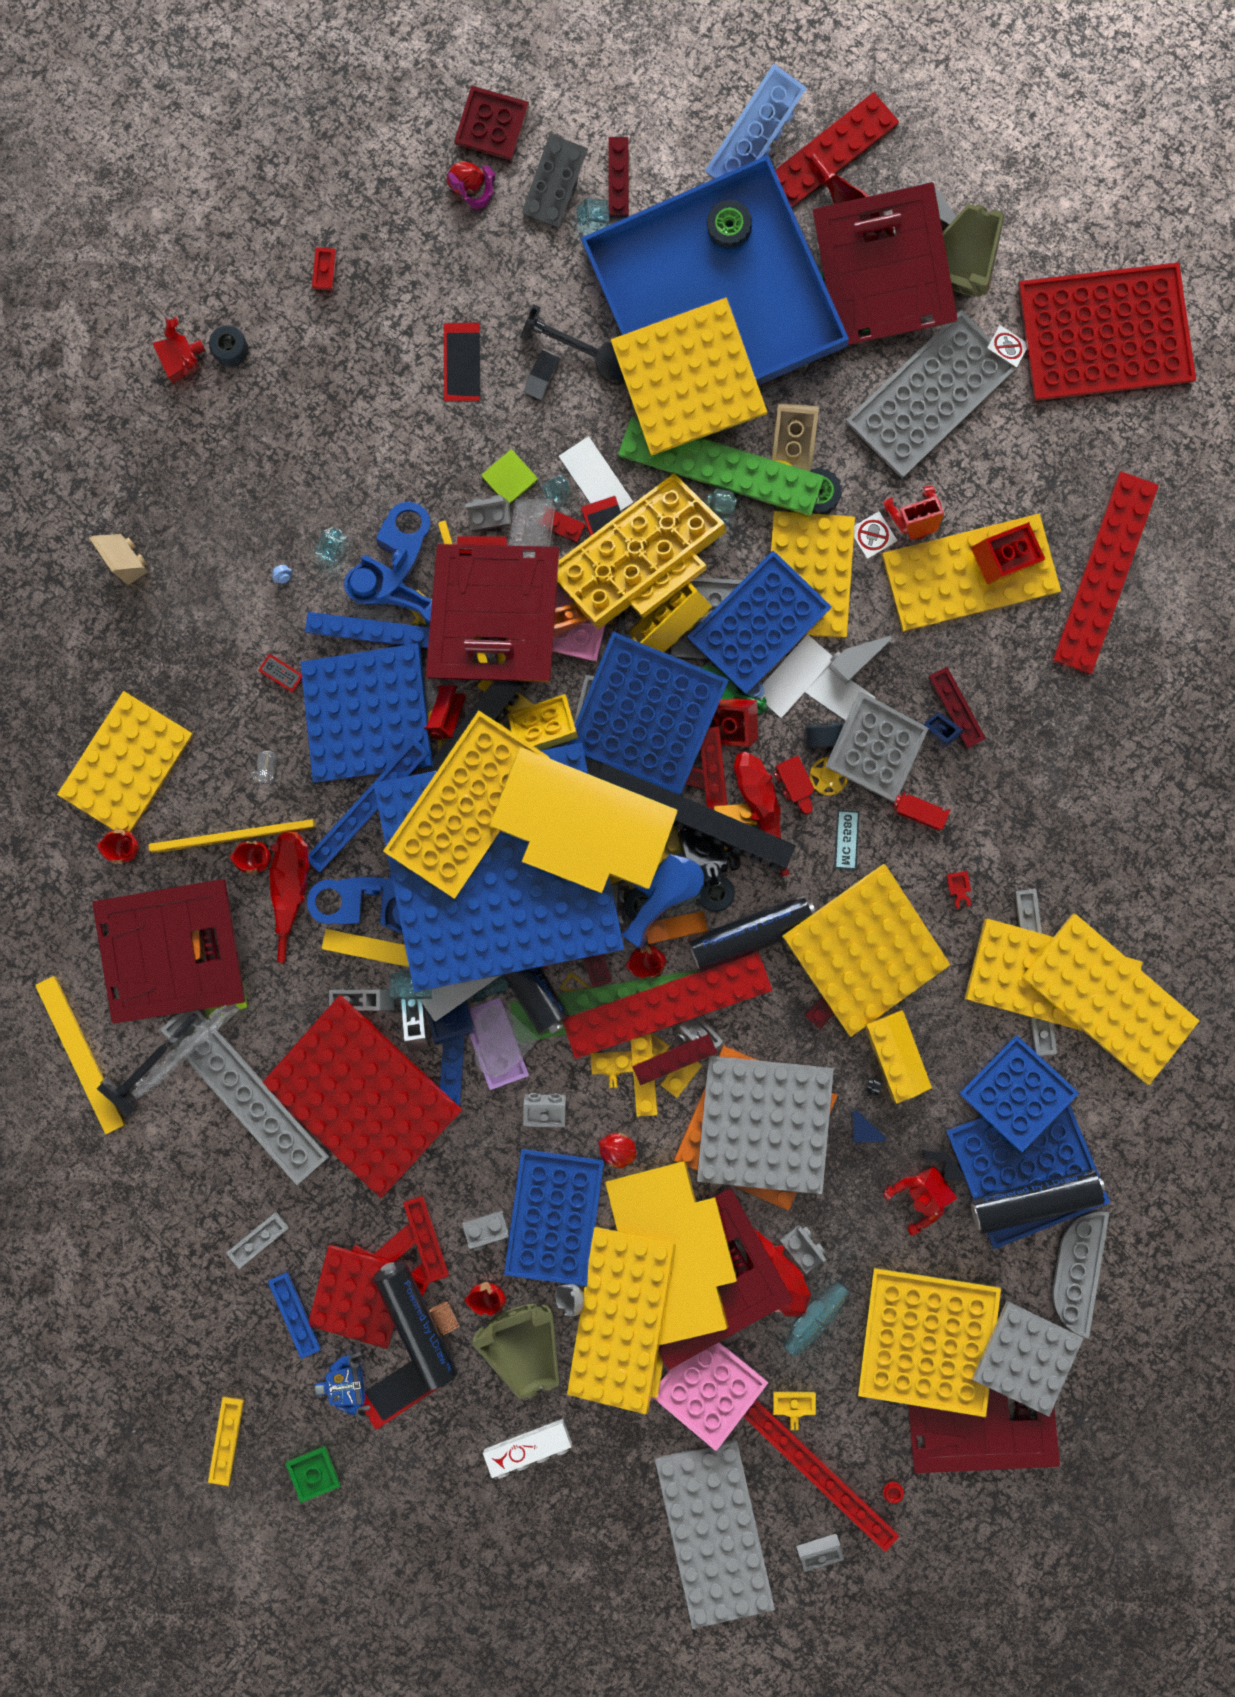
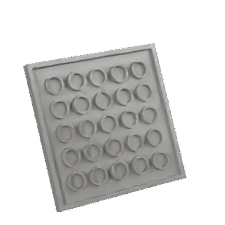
(765, 1124)

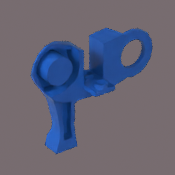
(378, 584)
(672, 884)
(352, 895)

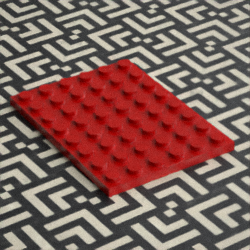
(1106, 331)
(361, 1096)

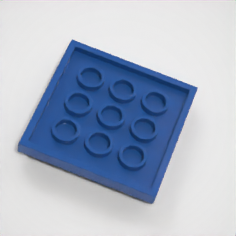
(1019, 1094)

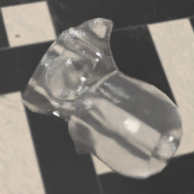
(266, 767)

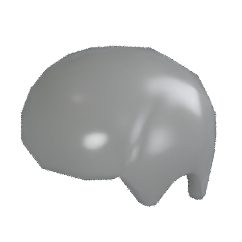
(570, 1299)

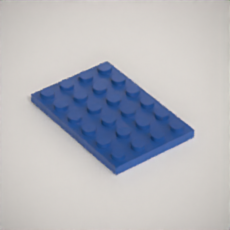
(759, 622)
(553, 1217)

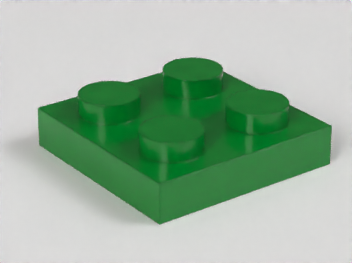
(313, 1474)

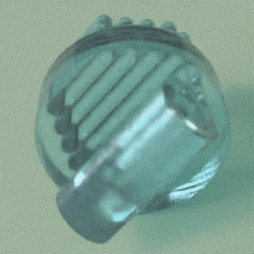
(556, 487)

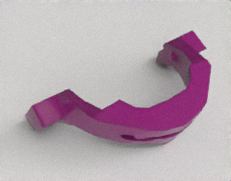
(487, 194)

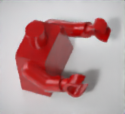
(176, 352)
(917, 518)
(929, 1193)

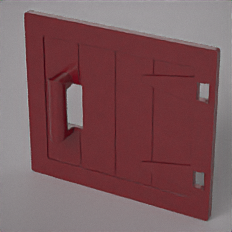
(892, 278)
(493, 597)
(154, 953)
(747, 1299)
(983, 1443)

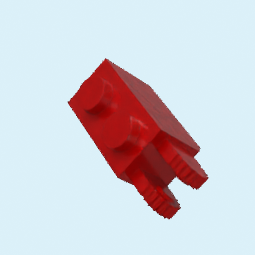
(795, 783)

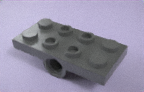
(555, 180)

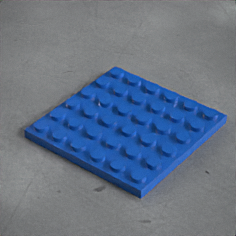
(364, 711)
(647, 712)
(996, 1165)

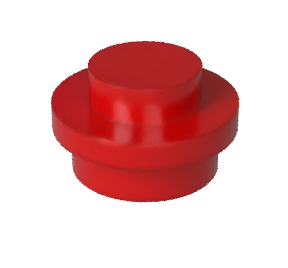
(893, 1492)

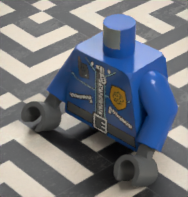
(345, 1386)

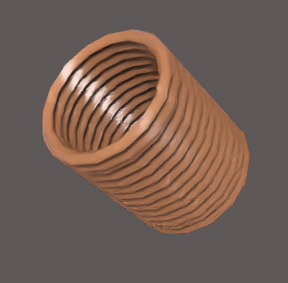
(444, 1318)

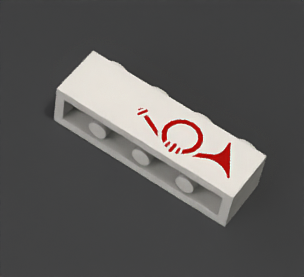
(527, 1448)

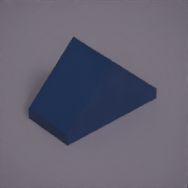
(943, 729)
(863, 1130)

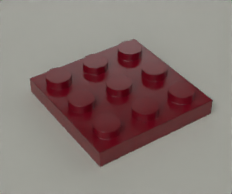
(491, 123)

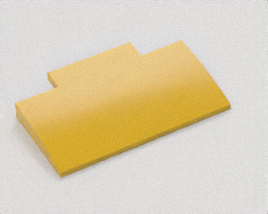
(641, 554)
(581, 823)
(664, 1208)

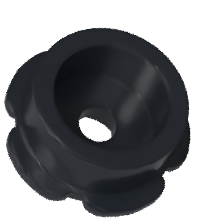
(874, 1085)

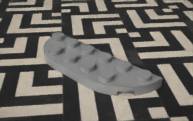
(1079, 1271)

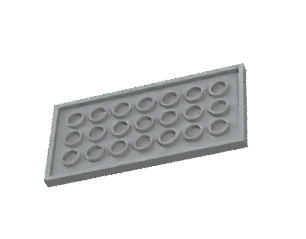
(930, 395)
(714, 1534)

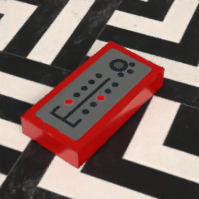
(281, 673)

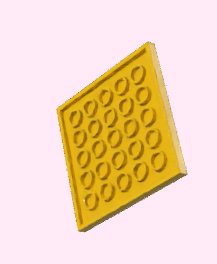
(689, 376)
(866, 950)
(927, 1341)

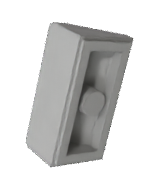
(820, 1552)

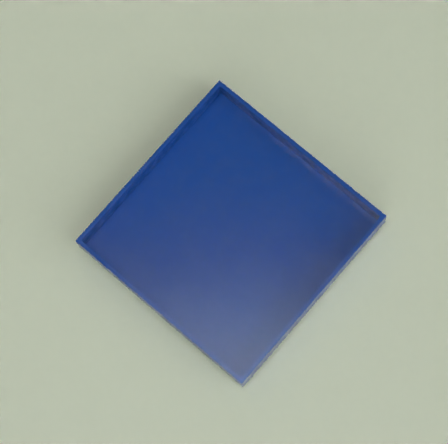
(668, 265)
(505, 914)

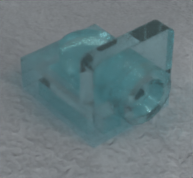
(593, 210)
(330, 543)

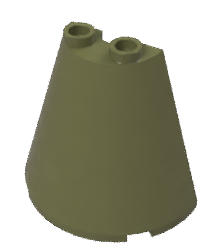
(972, 249)
(521, 1349)

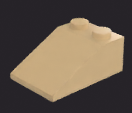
(795, 434)
(120, 556)

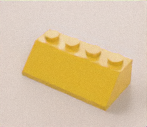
(671, 619)
(898, 1056)

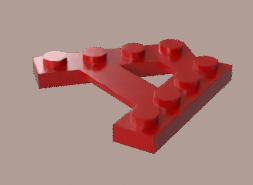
(712, 775)
(418, 1231)

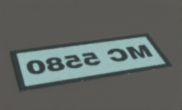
(846, 839)

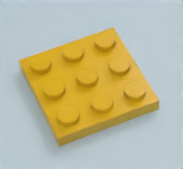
(544, 723)

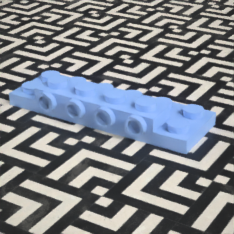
(758, 123)

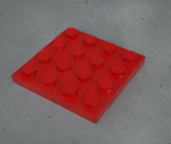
(349, 1300)

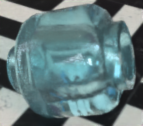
(722, 502)

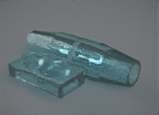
(816, 1319)

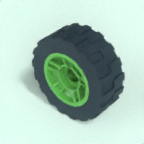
(723, 214)
(831, 492)

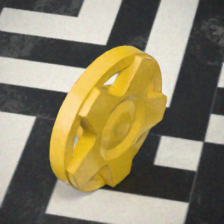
(826, 778)

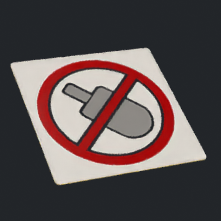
(1008, 346)
(873, 535)

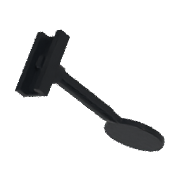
(605, 357)
(119, 1094)

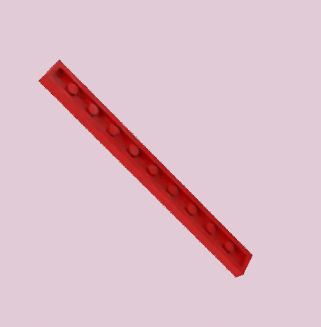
(821, 1476)

